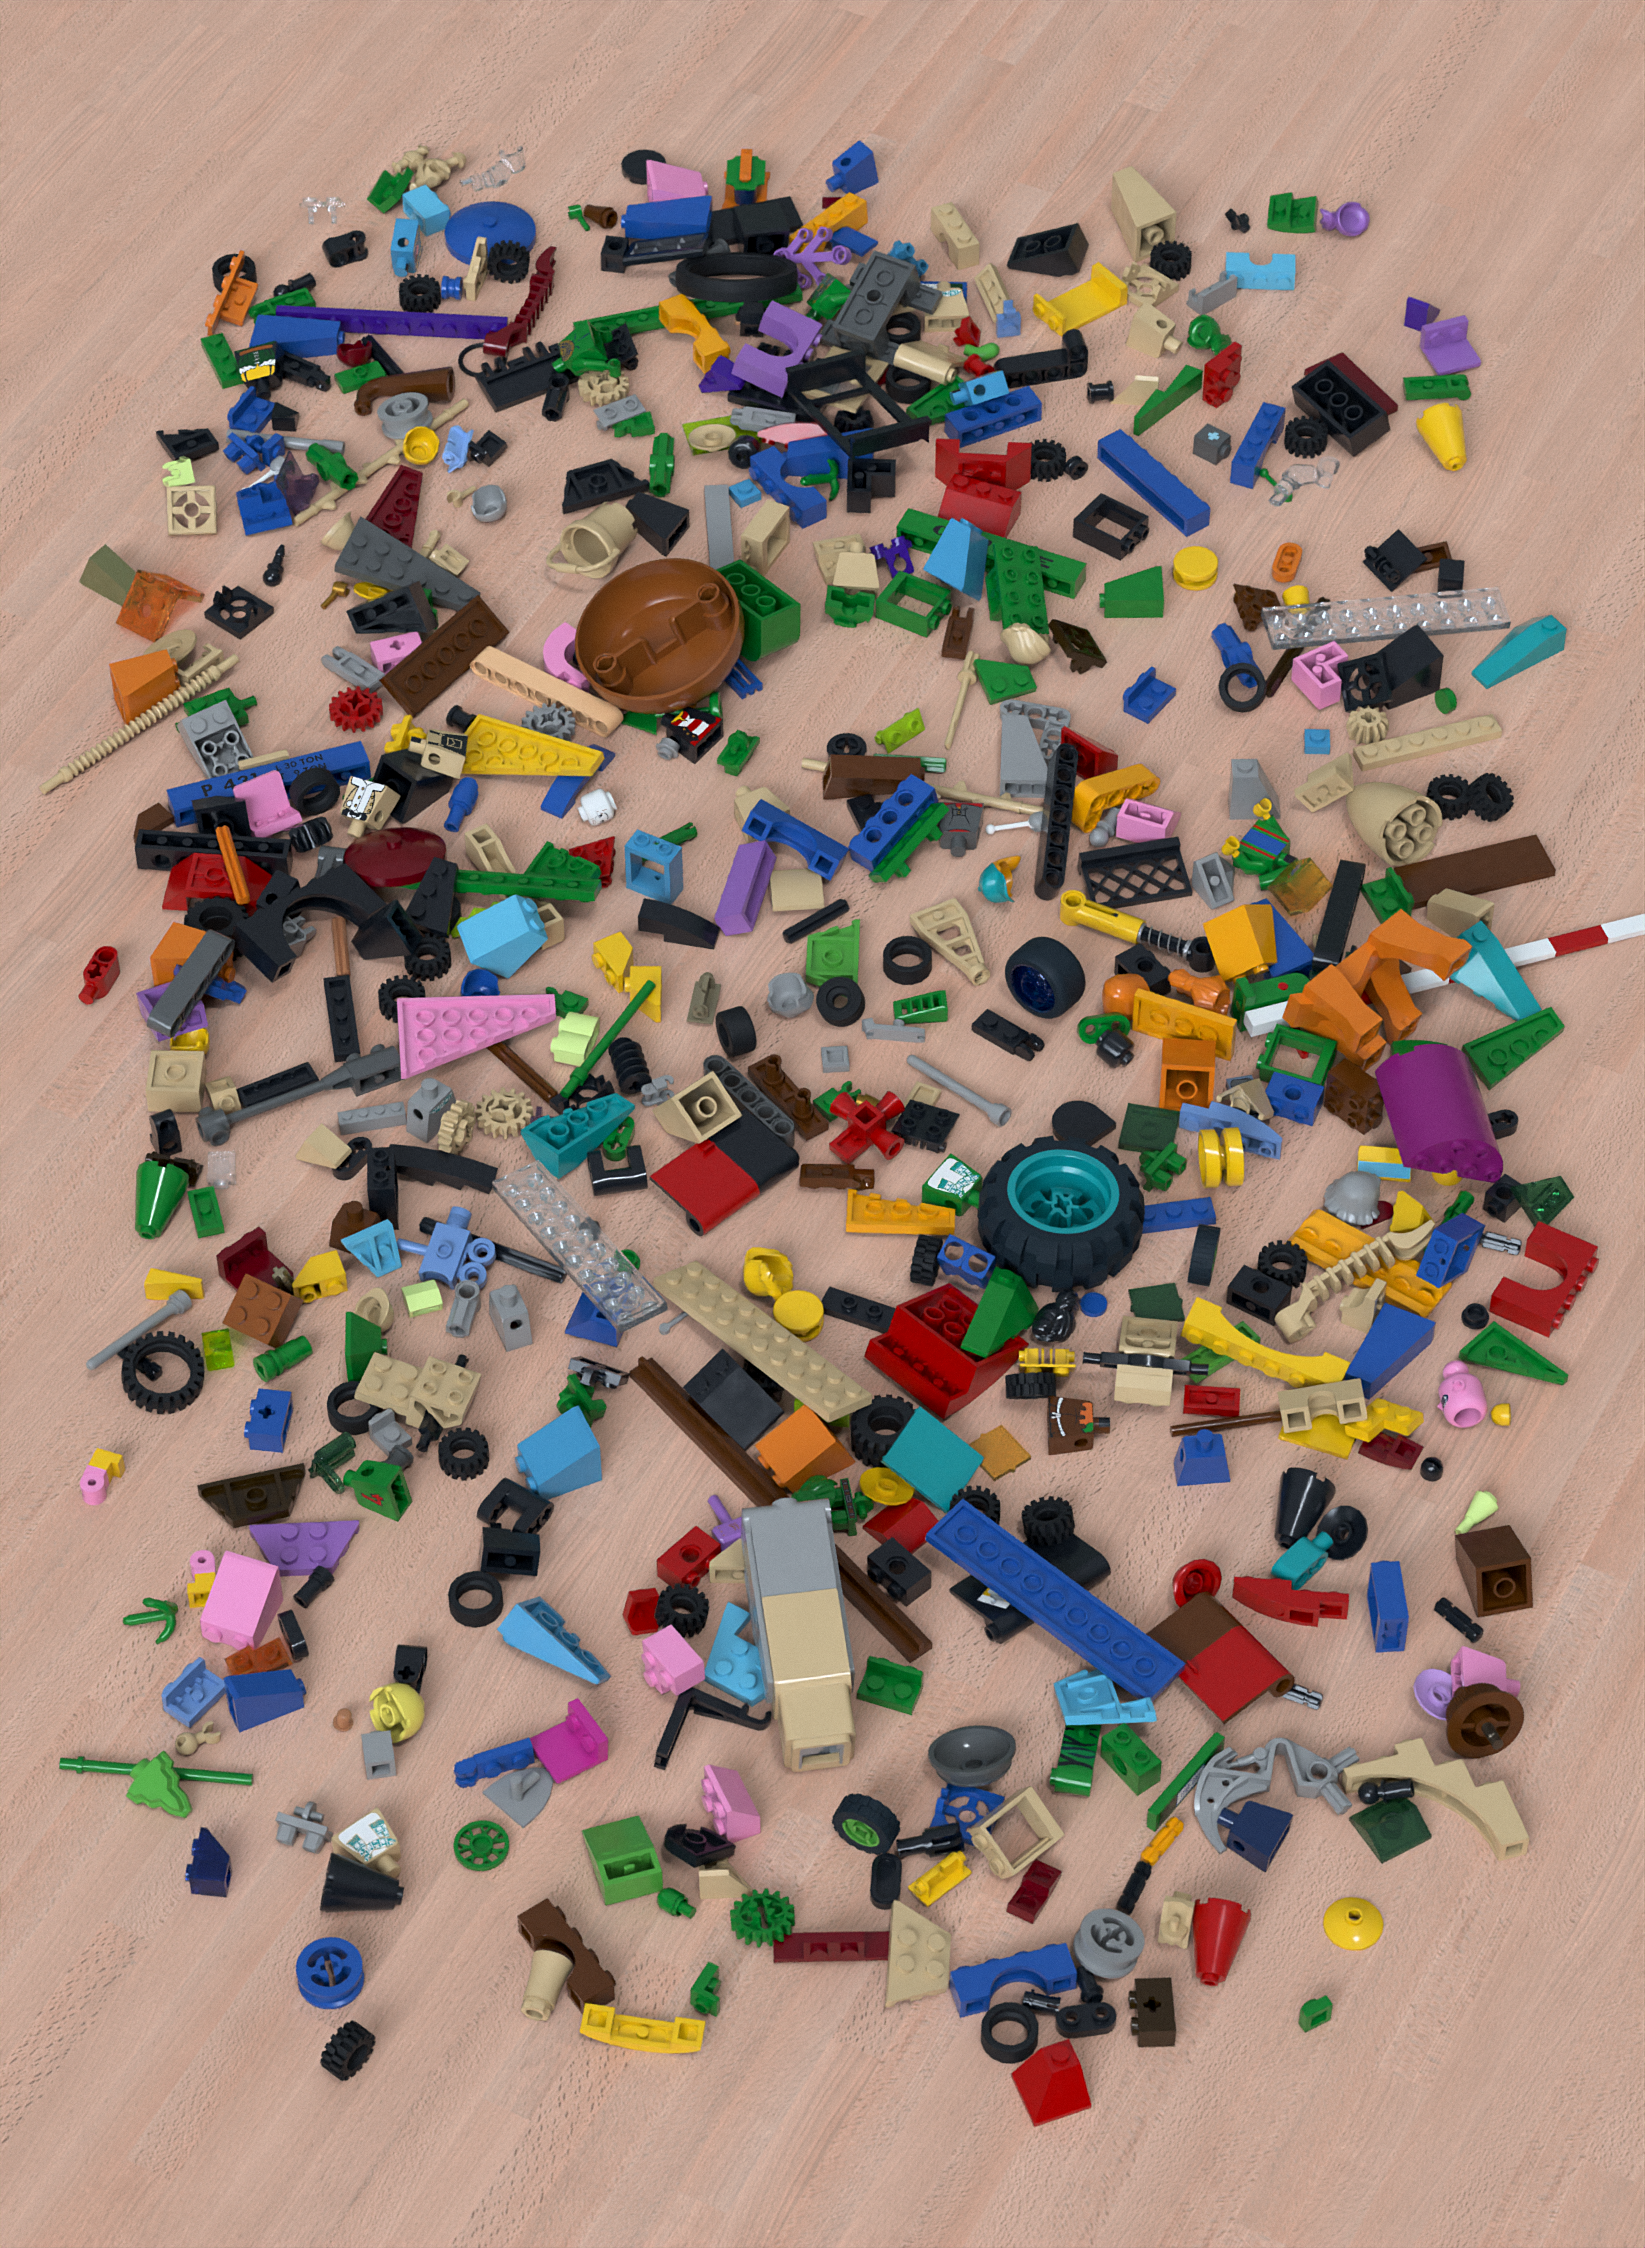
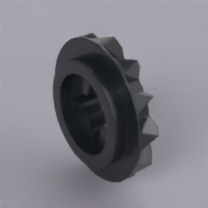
(855, 744)

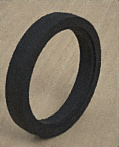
(778, 281)

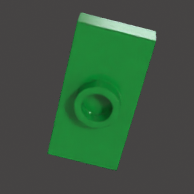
(354, 378)

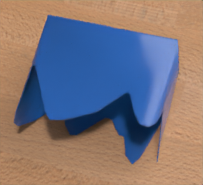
(951, 1267)

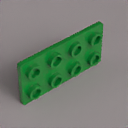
(1017, 587)

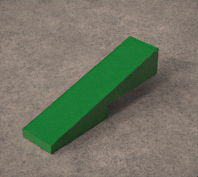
(1162, 403)

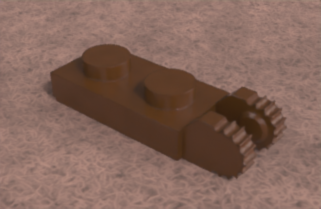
(958, 634)

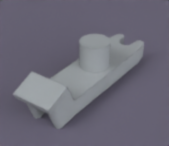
(894, 1032)

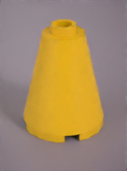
(1444, 434)

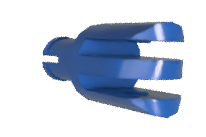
(461, 803)

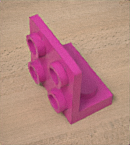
(571, 1744)

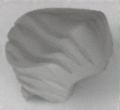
(789, 995)

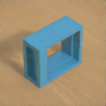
(648, 882)

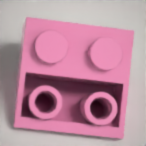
(1145, 822)
(729, 1803)

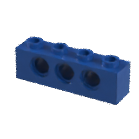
(993, 416)
(877, 828)

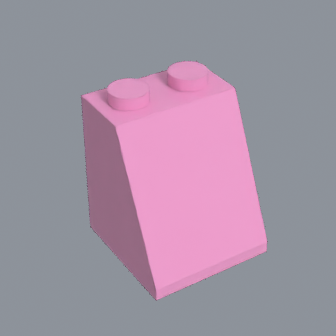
(673, 182)
(241, 1601)

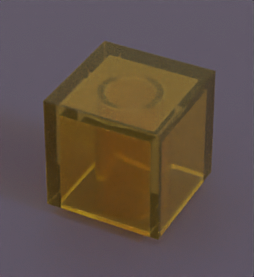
(1300, 886)

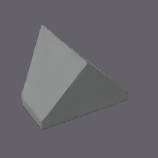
(1213, 880)

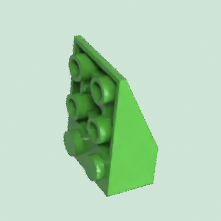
(623, 1860)

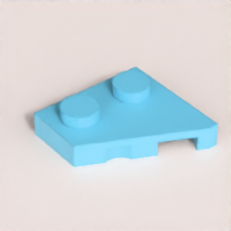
(375, 1248)

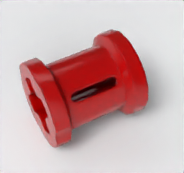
(976, 366)

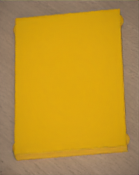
(1325, 1436)

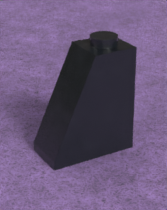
(658, 521)
(387, 934)

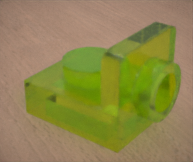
(218, 1349)

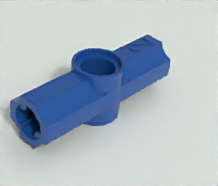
(1234, 651)

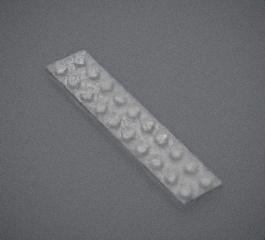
(1384, 617)
(579, 1246)

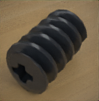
(629, 1065)

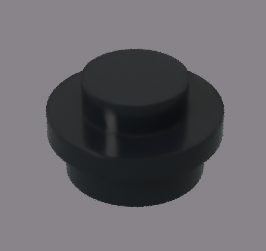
(1475, 1316)

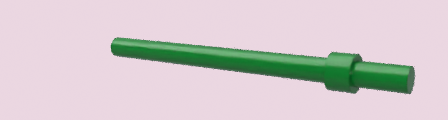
(580, 1073)

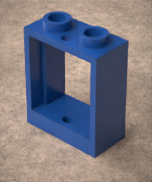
(1446, 1252)
(1387, 1606)

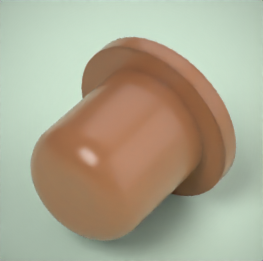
(343, 1720)

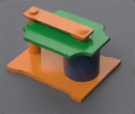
(745, 180)

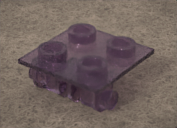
(295, 486)

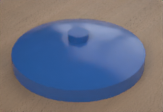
(490, 220)

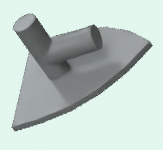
(522, 1794)

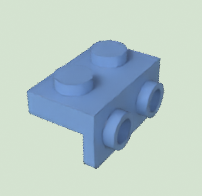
(192, 1693)

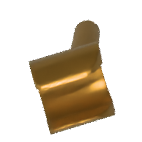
(339, 589)

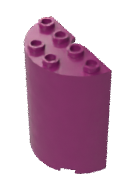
(1439, 1113)

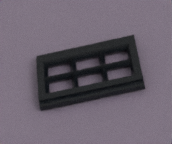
(667, 249)

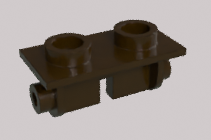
(191, 1167)

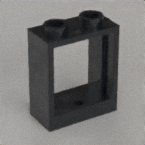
(1106, 507)
(383, 1184)

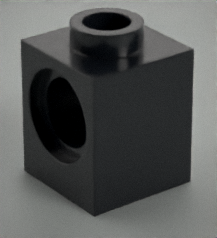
(613, 253)
(1450, 575)
(1500, 1200)

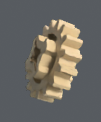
(602, 388)
(503, 1112)
(456, 1127)

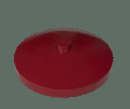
(394, 855)

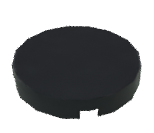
(634, 165)

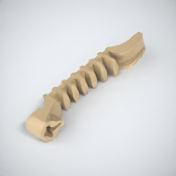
(1296, 1319)

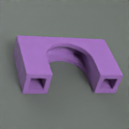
(790, 328)

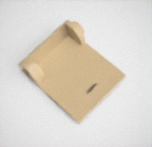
(929, 361)

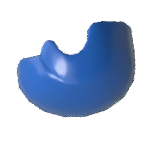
(480, 983)

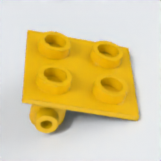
(1060, 1368)

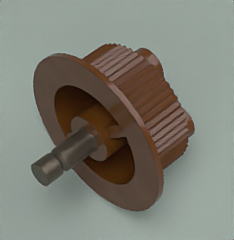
(1482, 1720)

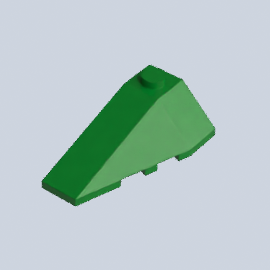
(1000, 1314)

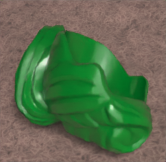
(1206, 334)
(816, 1488)

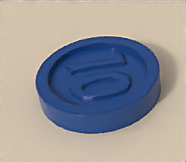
(1093, 1304)

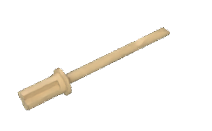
(966, 677)

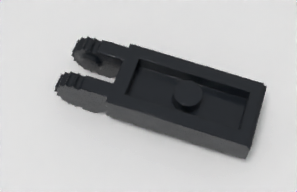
(1007, 1035)

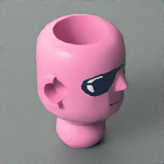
(1461, 1396)

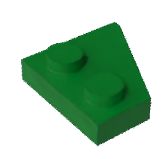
(1003, 680)

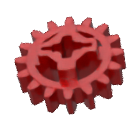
(356, 709)

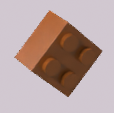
(262, 1311)

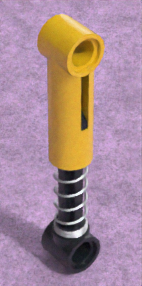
(1078, 910)

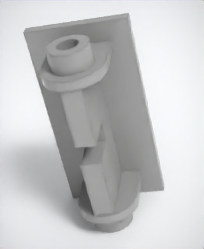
(618, 411)

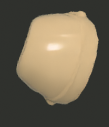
(339, 534)
(376, 1308)

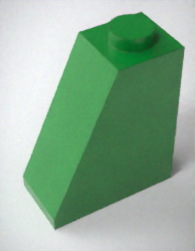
(1134, 595)

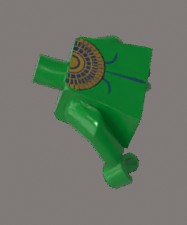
(585, 351)

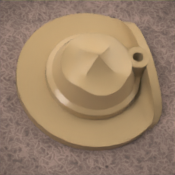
(177, 643)

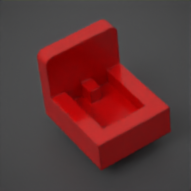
(640, 1611)

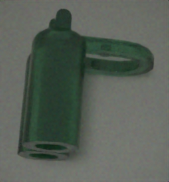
(332, 1457)

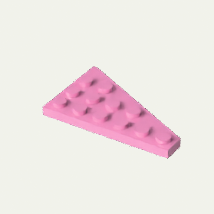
(451, 1027)

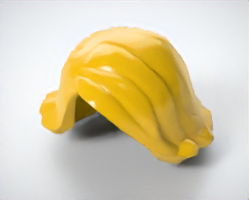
(767, 1272)

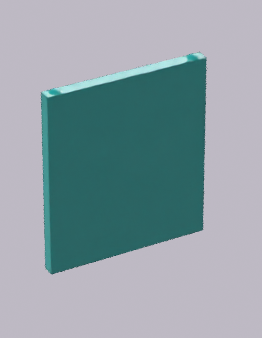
(932, 1459)

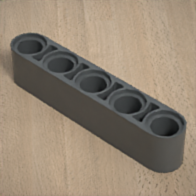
(190, 983)
(748, 1097)

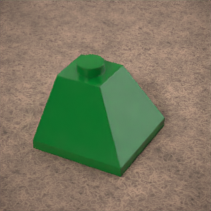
(361, 1342)

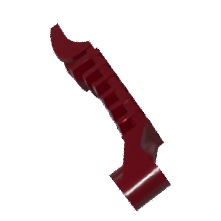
(517, 332)

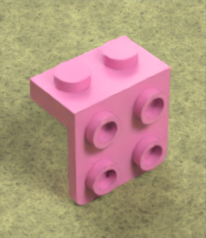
(267, 805)

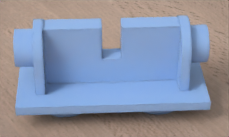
(456, 447)

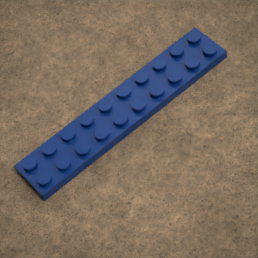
(1055, 1602)

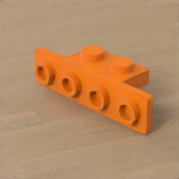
(234, 299)

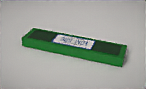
(1183, 1783)

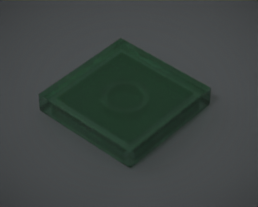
(1148, 1128)

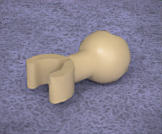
(187, 1742)

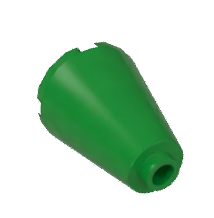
(157, 1196)

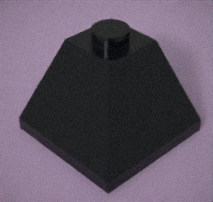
(221, 811)

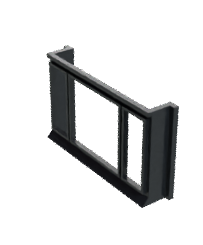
(846, 368)

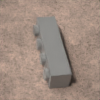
(372, 1118)

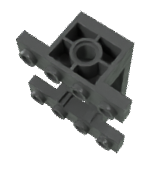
(871, 303)

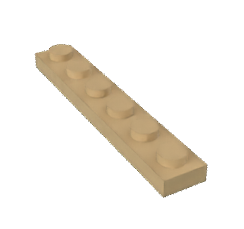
(1427, 742)

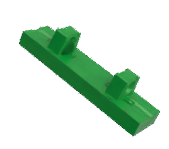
(923, 827)

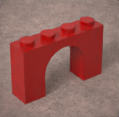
(1545, 1309)

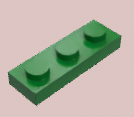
(222, 360)

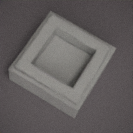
(835, 1059)

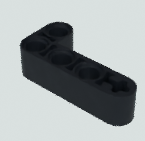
(1047, 366)

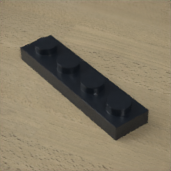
(341, 1017)

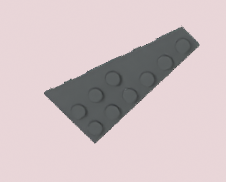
(387, 562)

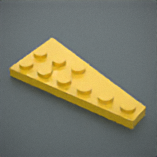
(515, 750)

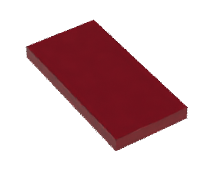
(1357, 376)

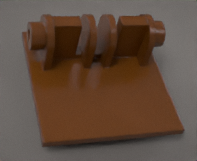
(1250, 604)

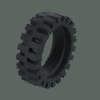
(162, 1401)

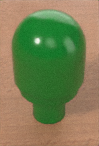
(675, 1903)

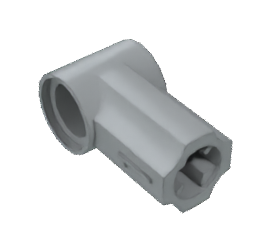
(464, 1308)

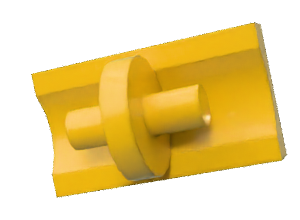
(402, 734)

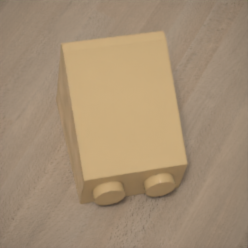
(698, 1110)

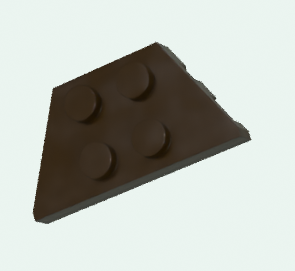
(255, 1496)

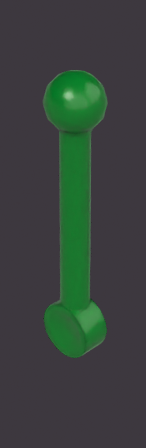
(1265, 474)

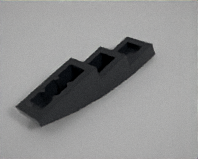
(447, 1168)

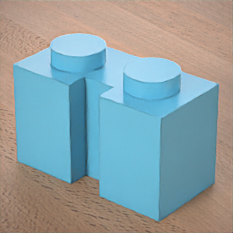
(427, 208)

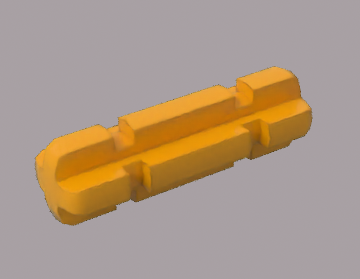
(1162, 1841)

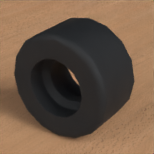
(736, 1031)

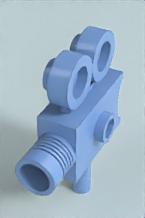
(448, 1251)

